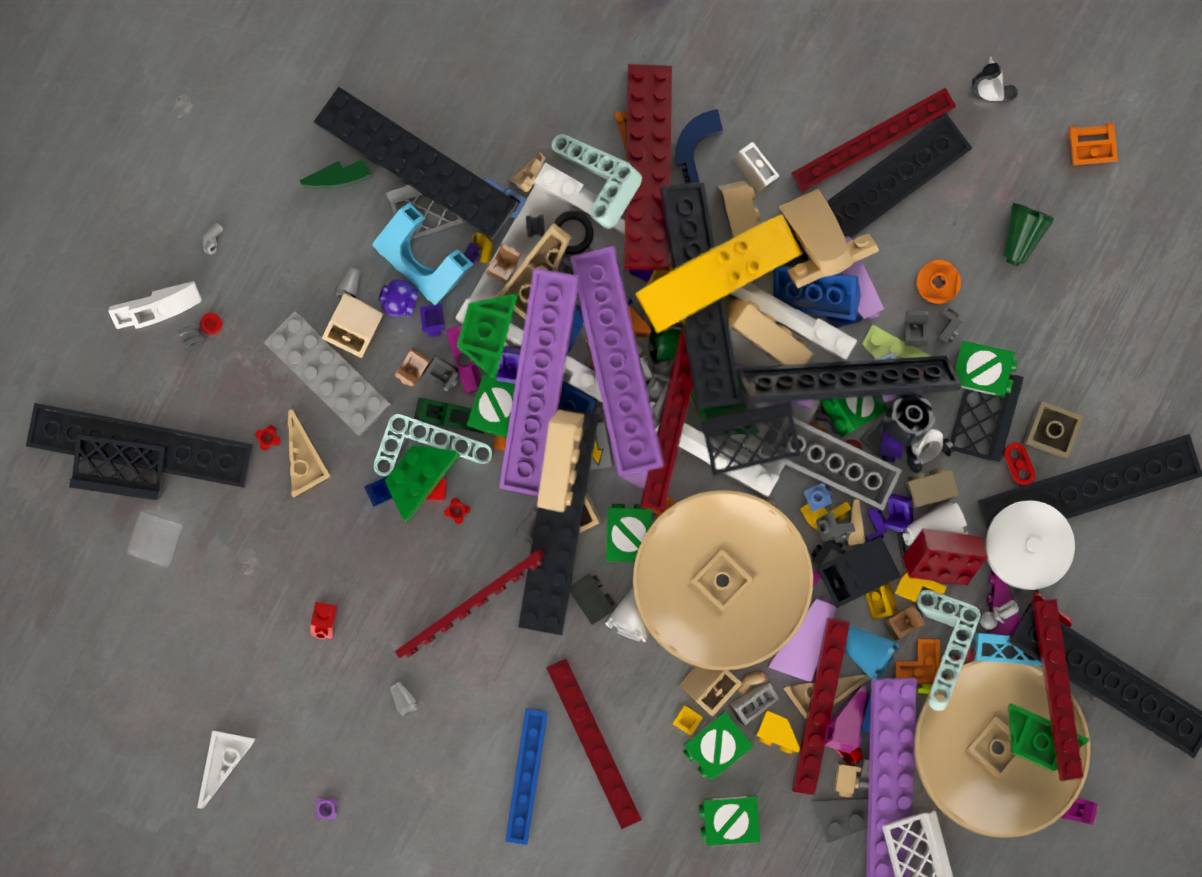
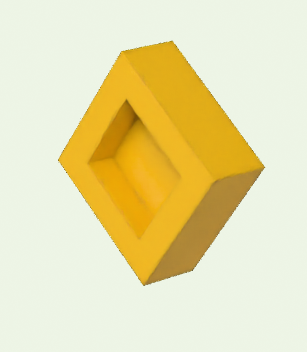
(687, 720)

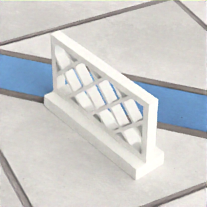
(934, 842)

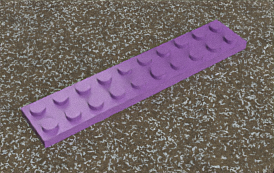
(617, 362)
(538, 378)
(890, 770)

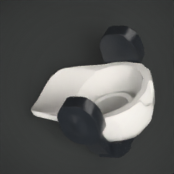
(989, 84)
(928, 449)

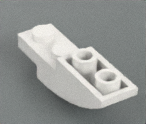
(157, 307)

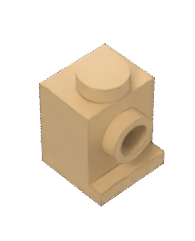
(846, 779)

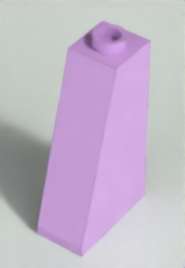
(869, 302)
(802, 652)

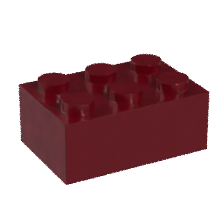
(945, 557)

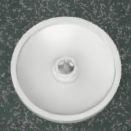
(1029, 545)

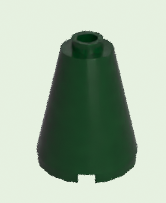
(1024, 232)
(664, 342)

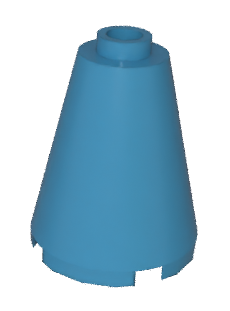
(870, 651)

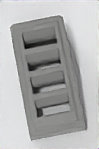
(750, 697)

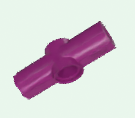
(468, 373)

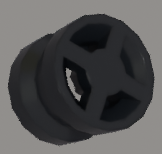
(535, 225)

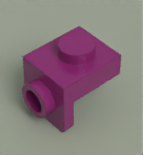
(1081, 811)

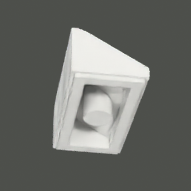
(755, 167)

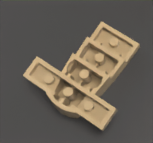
(821, 239)

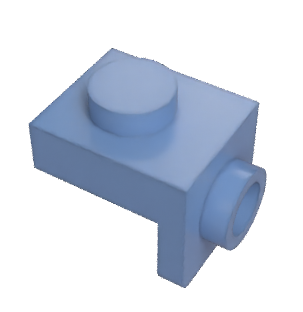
(818, 496)

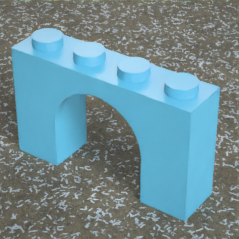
(395, 247)

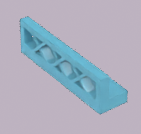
(995, 639)

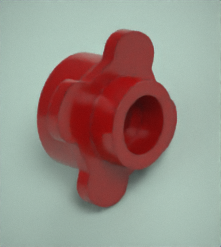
(264, 443)
(456, 504)

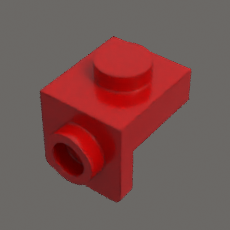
(323, 620)

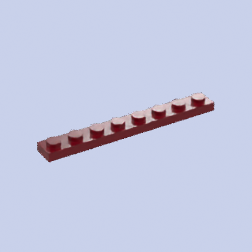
(873, 140)
(669, 429)
(478, 599)
(1058, 690)
(820, 706)
(593, 743)

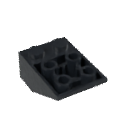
(858, 572)

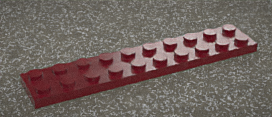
(650, 154)

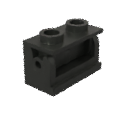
(591, 598)

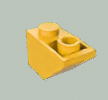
(777, 730)

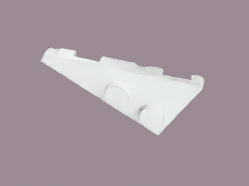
(223, 756)

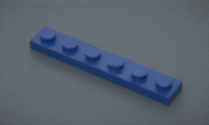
(526, 776)

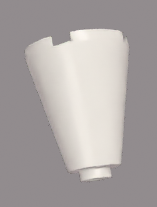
(942, 517)
(628, 619)

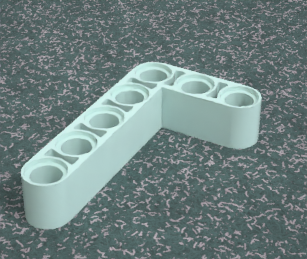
(621, 177)
(428, 439)
(955, 646)

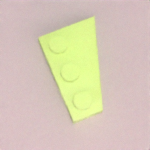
(881, 343)

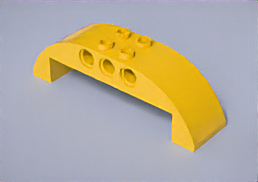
(719, 272)

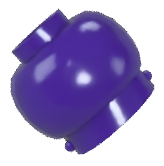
(398, 298)

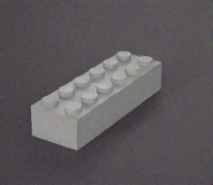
(327, 373)
(836, 463)

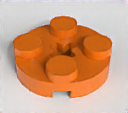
(948, 274)

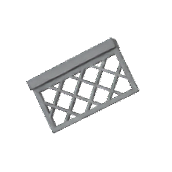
(406, 192)

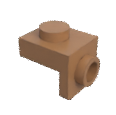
(504, 263)
(412, 368)
(904, 622)

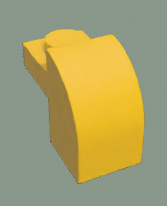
(810, 517)
(911, 587)

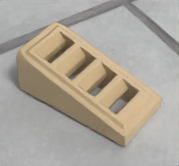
(856, 518)

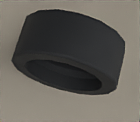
(574, 215)

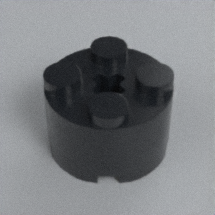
(909, 419)

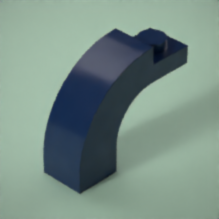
(699, 128)

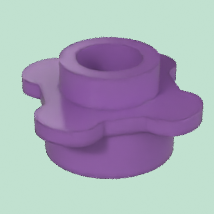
(321, 804)

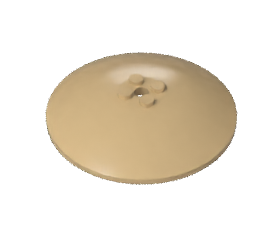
(765, 570)
(962, 773)

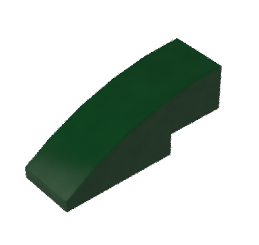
(336, 176)
(443, 414)

